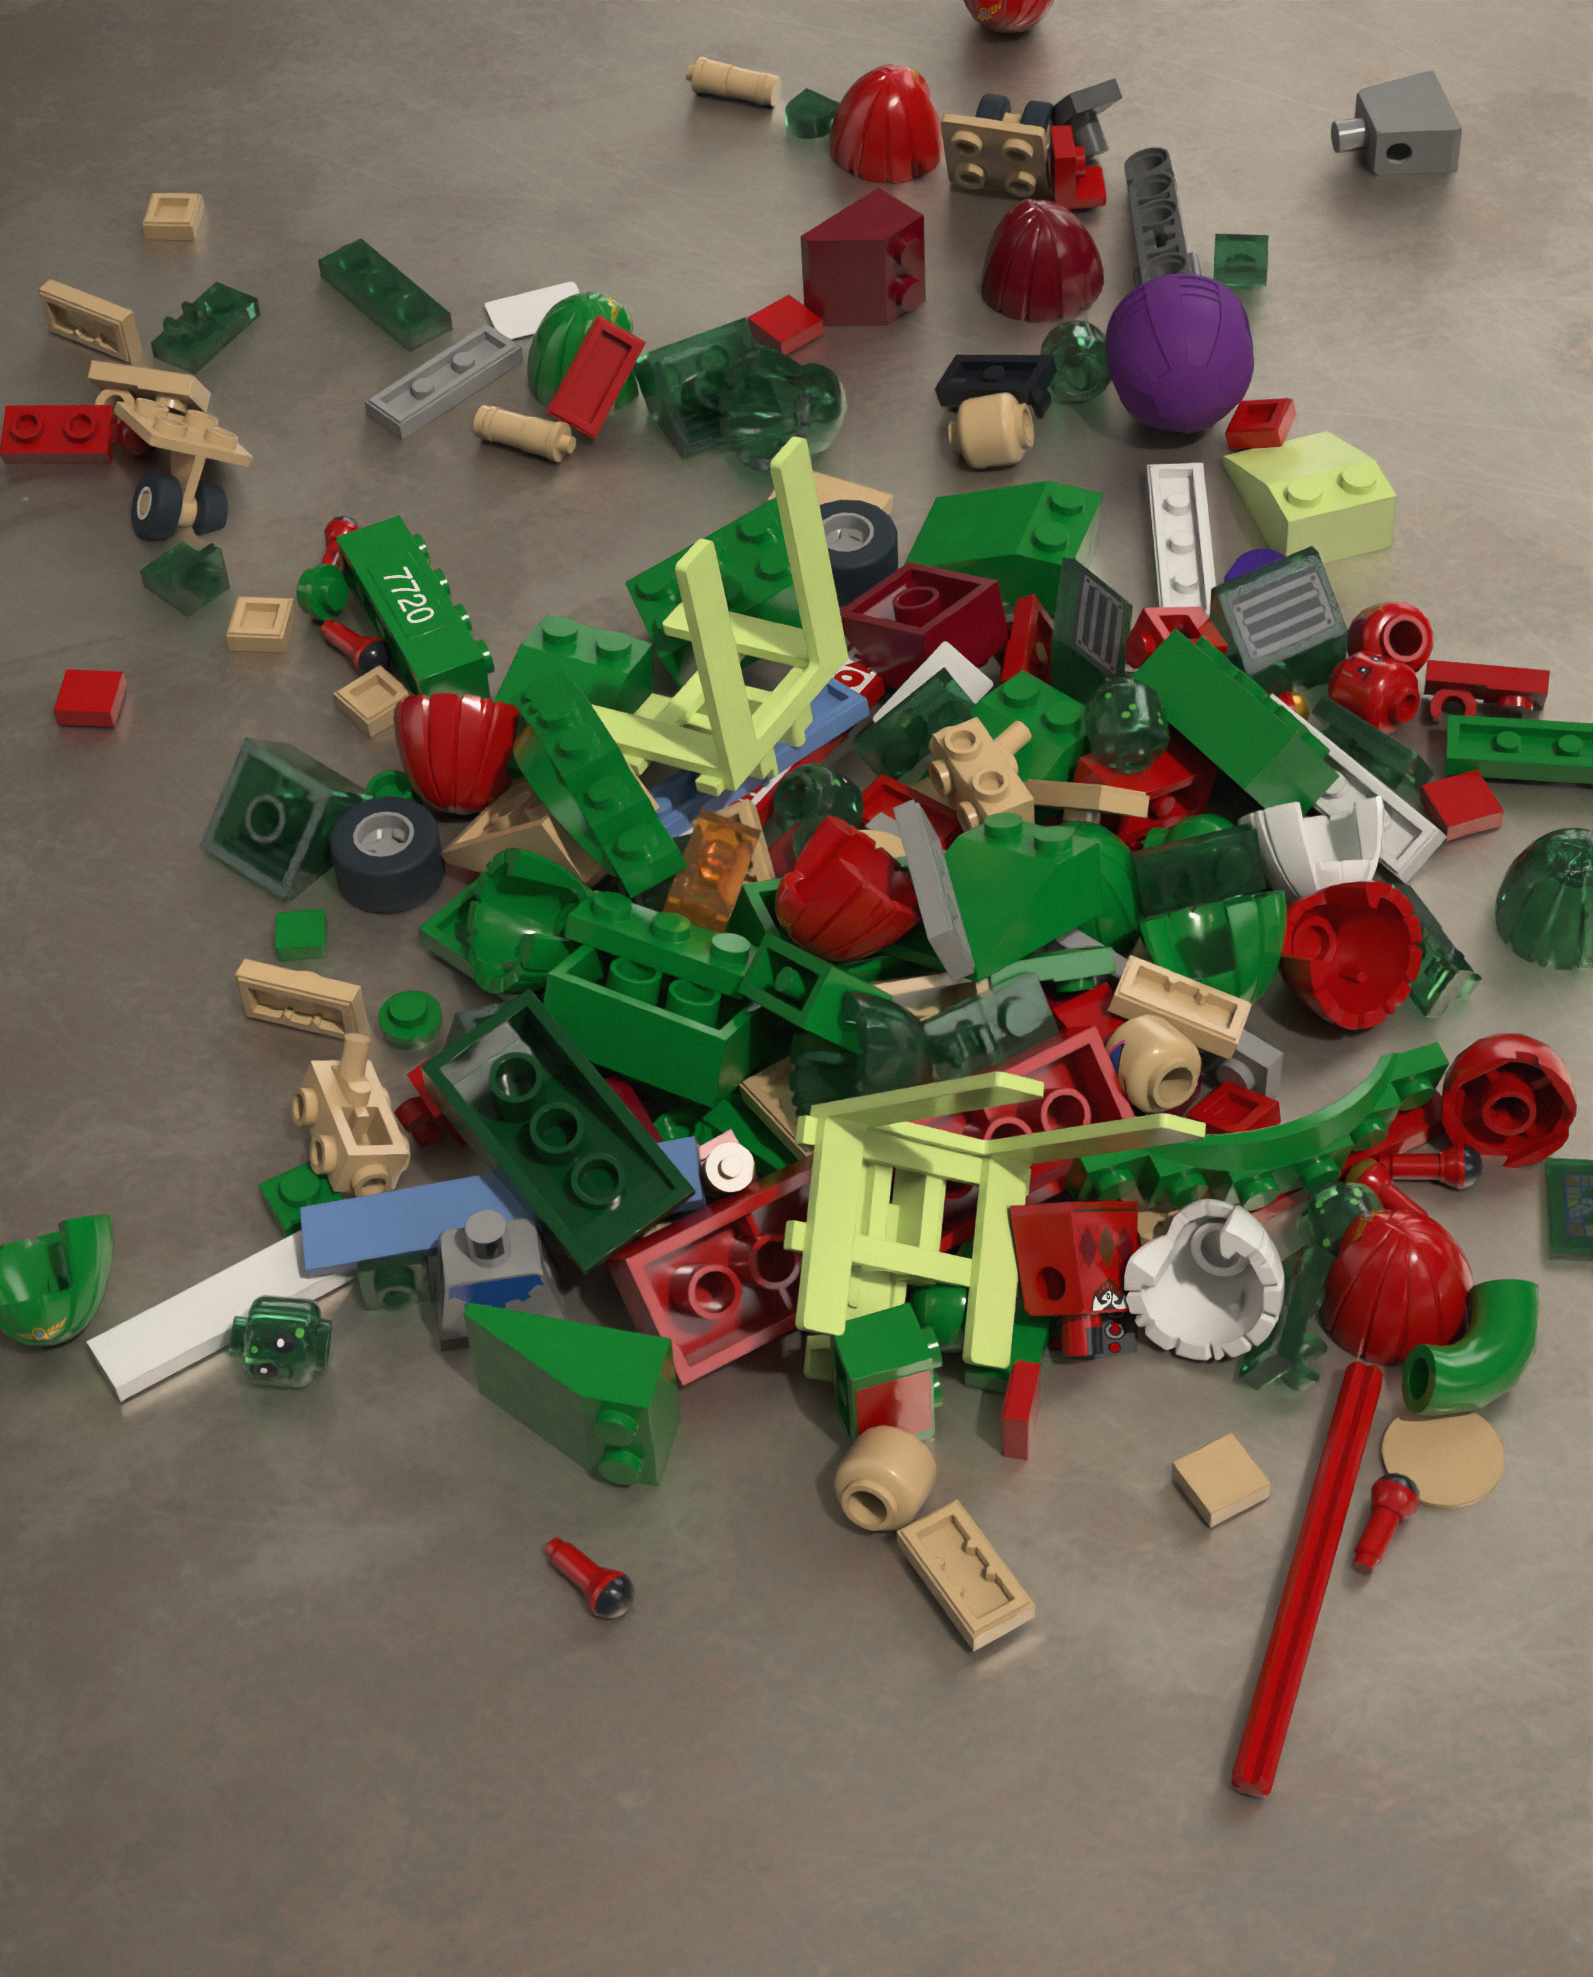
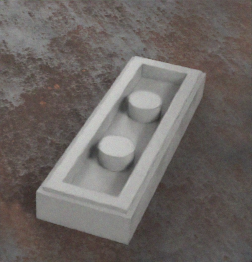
(444, 381)
(934, 890)

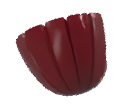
(1041, 264)

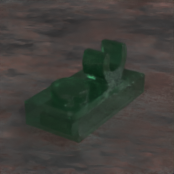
(205, 327)
(904, 733)
(1389, 758)
(1197, 870)
(1443, 969)
(989, 1027)
(1288, 1342)

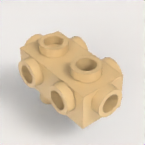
(980, 771)
(351, 1122)

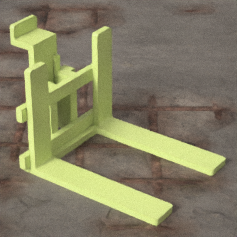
(716, 719)
(867, 1251)

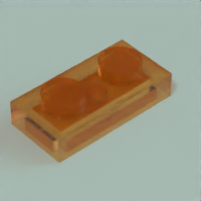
(715, 871)

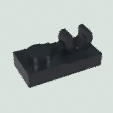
(984, 375)

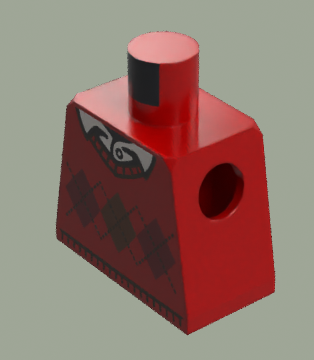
(1075, 1265)

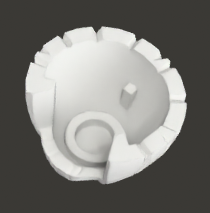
(1318, 850)
(1207, 1282)

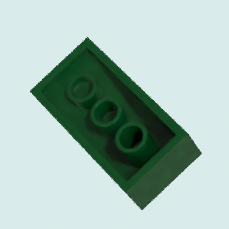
(554, 1132)

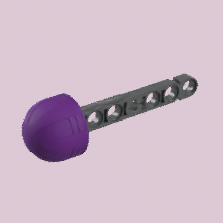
(1179, 338)

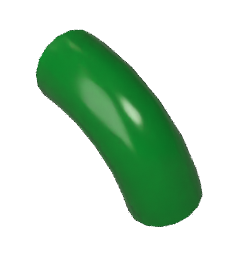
(1484, 1361)

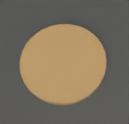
(1448, 1456)

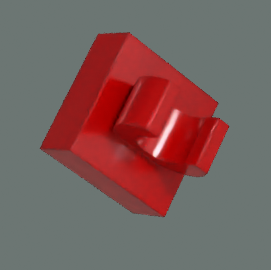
(422, 1115)

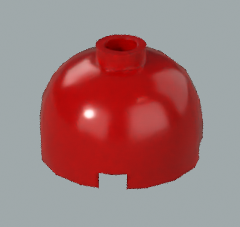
(1509, 1099)

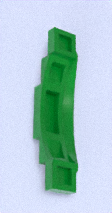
(589, 785)
(1269, 1161)

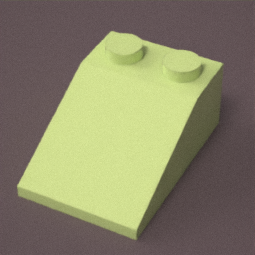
(1316, 496)

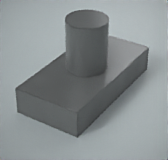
(1082, 111)

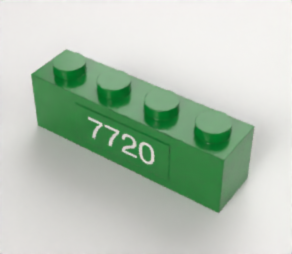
(414, 611)

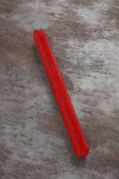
(1306, 1582)

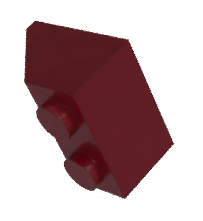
(865, 263)
(919, 609)

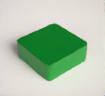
(301, 935)

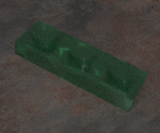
(385, 295)

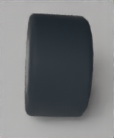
(859, 545)
(387, 854)

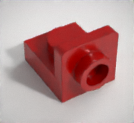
(1070, 180)

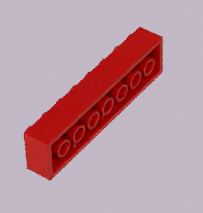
(722, 1272)

